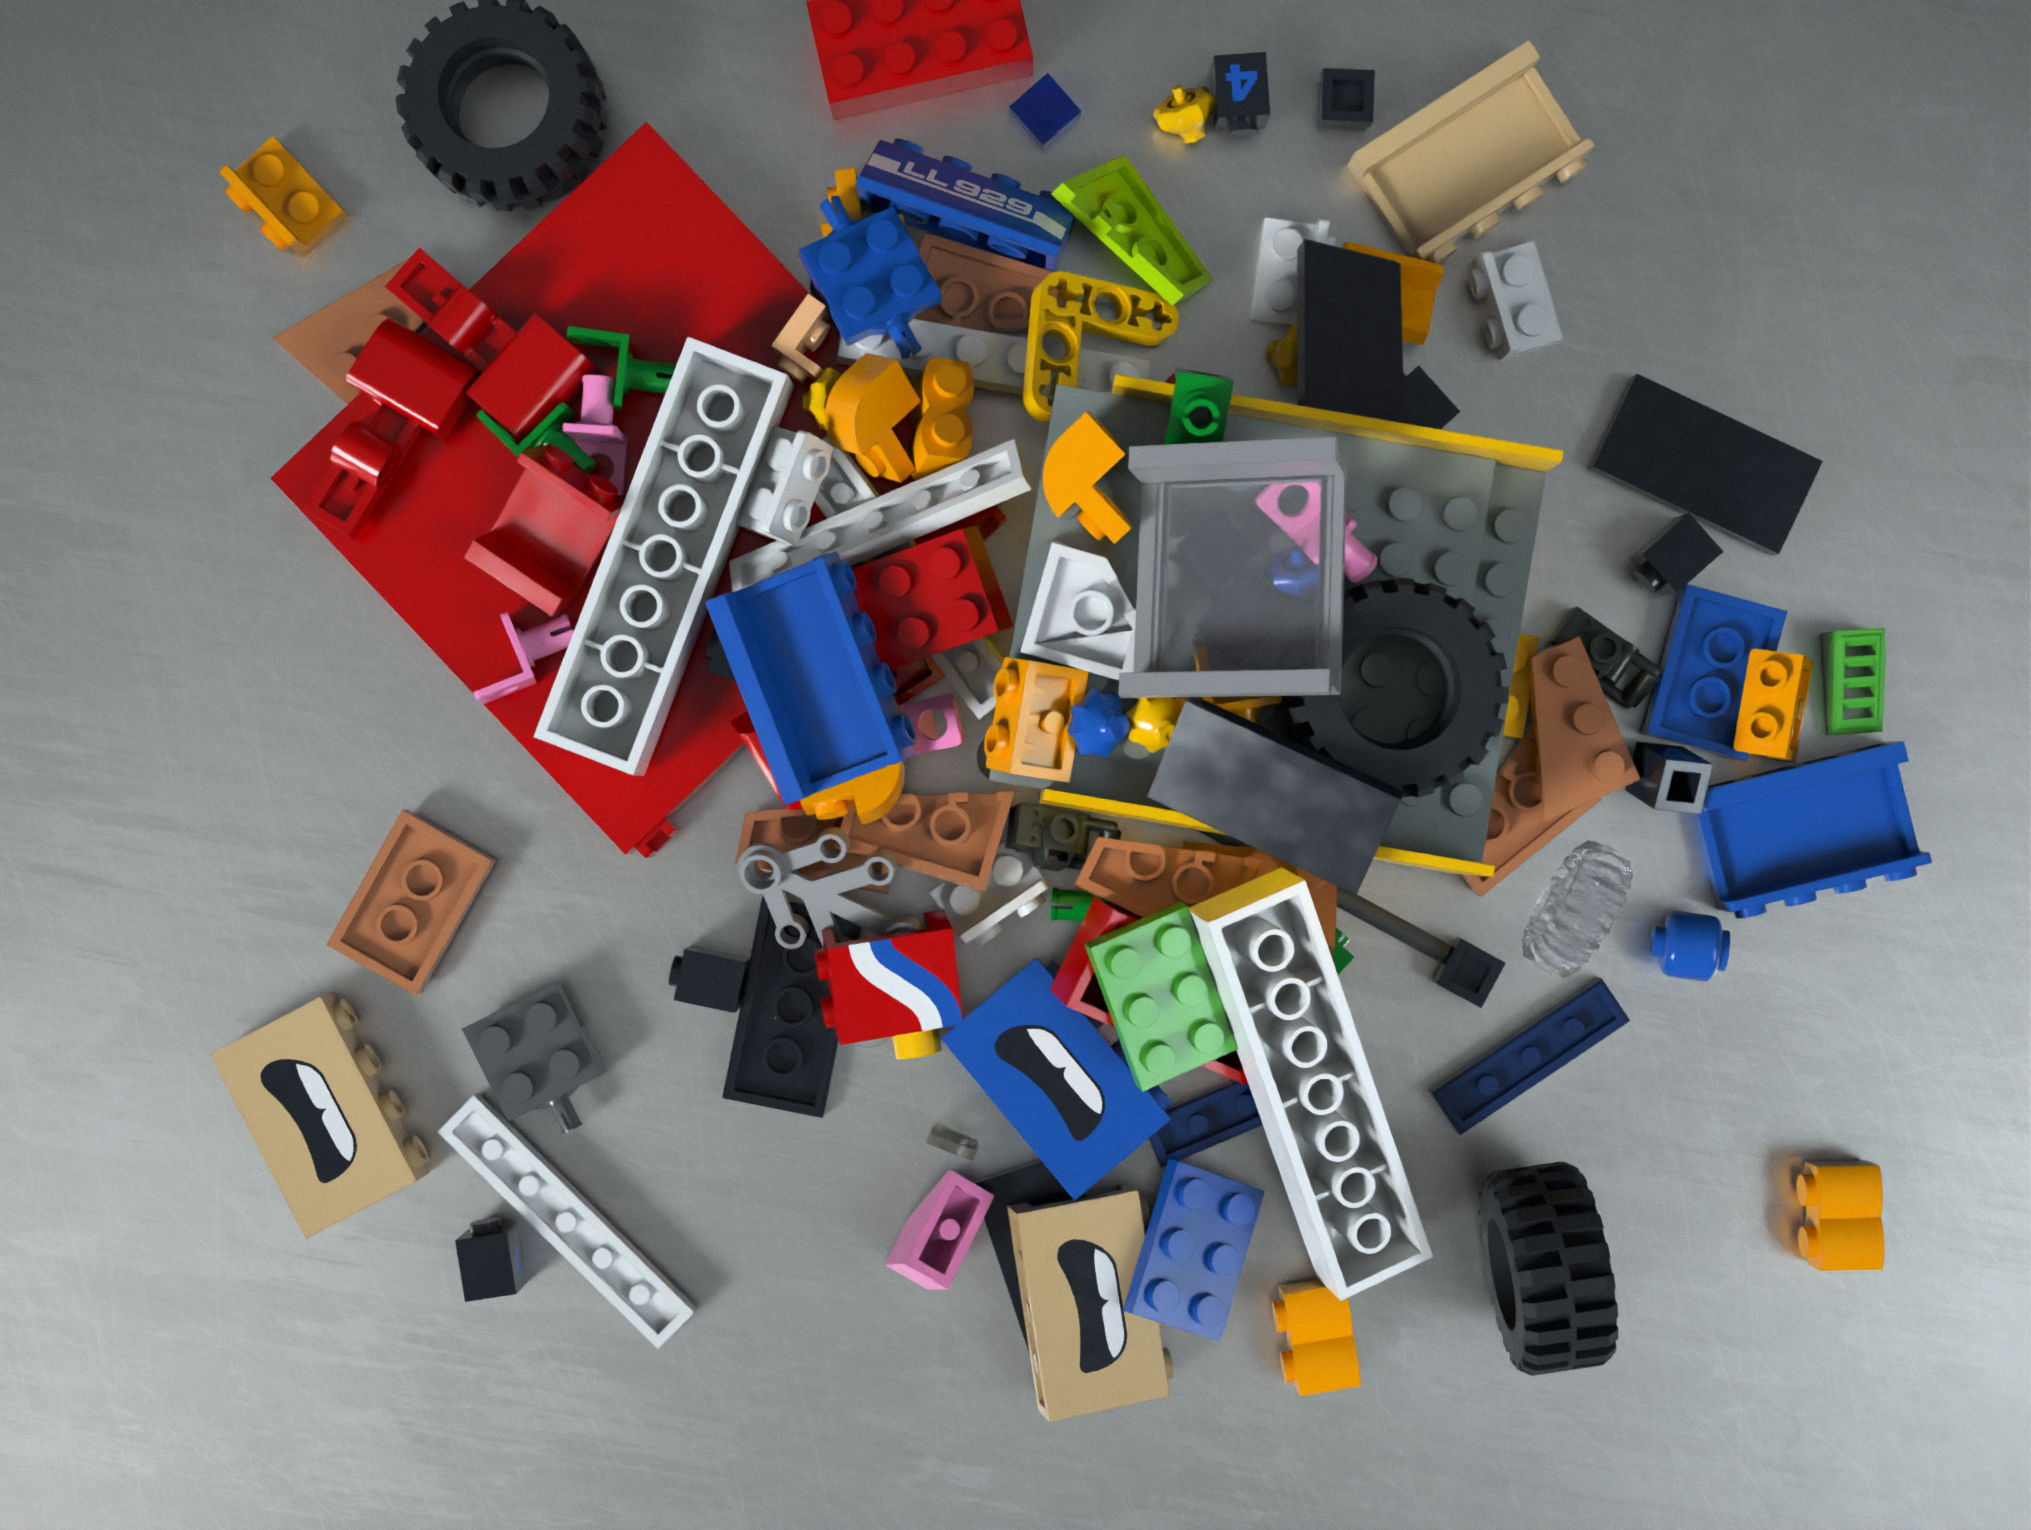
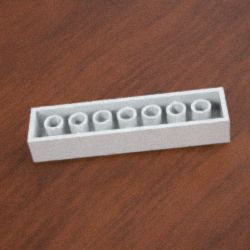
(664, 558)
(1311, 1082)

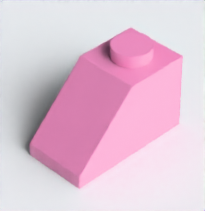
(940, 1232)

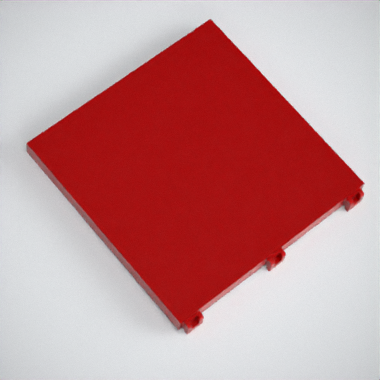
(629, 254)

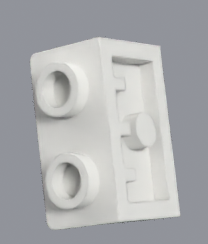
(1276, 269)
(1515, 300)
(786, 485)
(1010, 887)

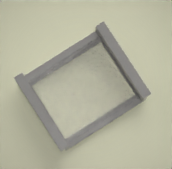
(1239, 569)

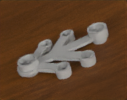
(821, 894)

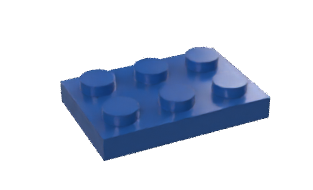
(1707, 668)
(1194, 1250)

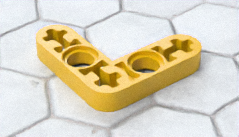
(1081, 316)

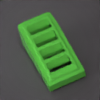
(1834, 662)

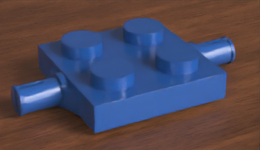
(870, 276)

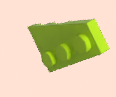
(1134, 225)

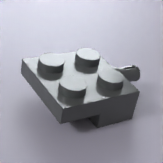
(536, 1055)

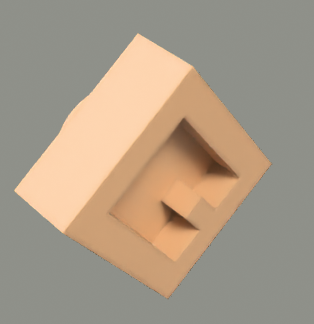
(802, 332)

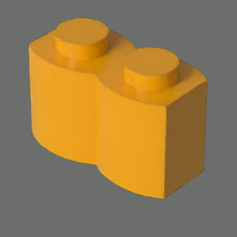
(941, 420)
(1842, 1215)
(1318, 1338)

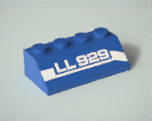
(965, 206)

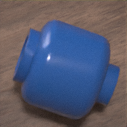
(1690, 946)

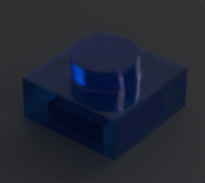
(1045, 111)

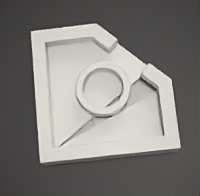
(1082, 615)

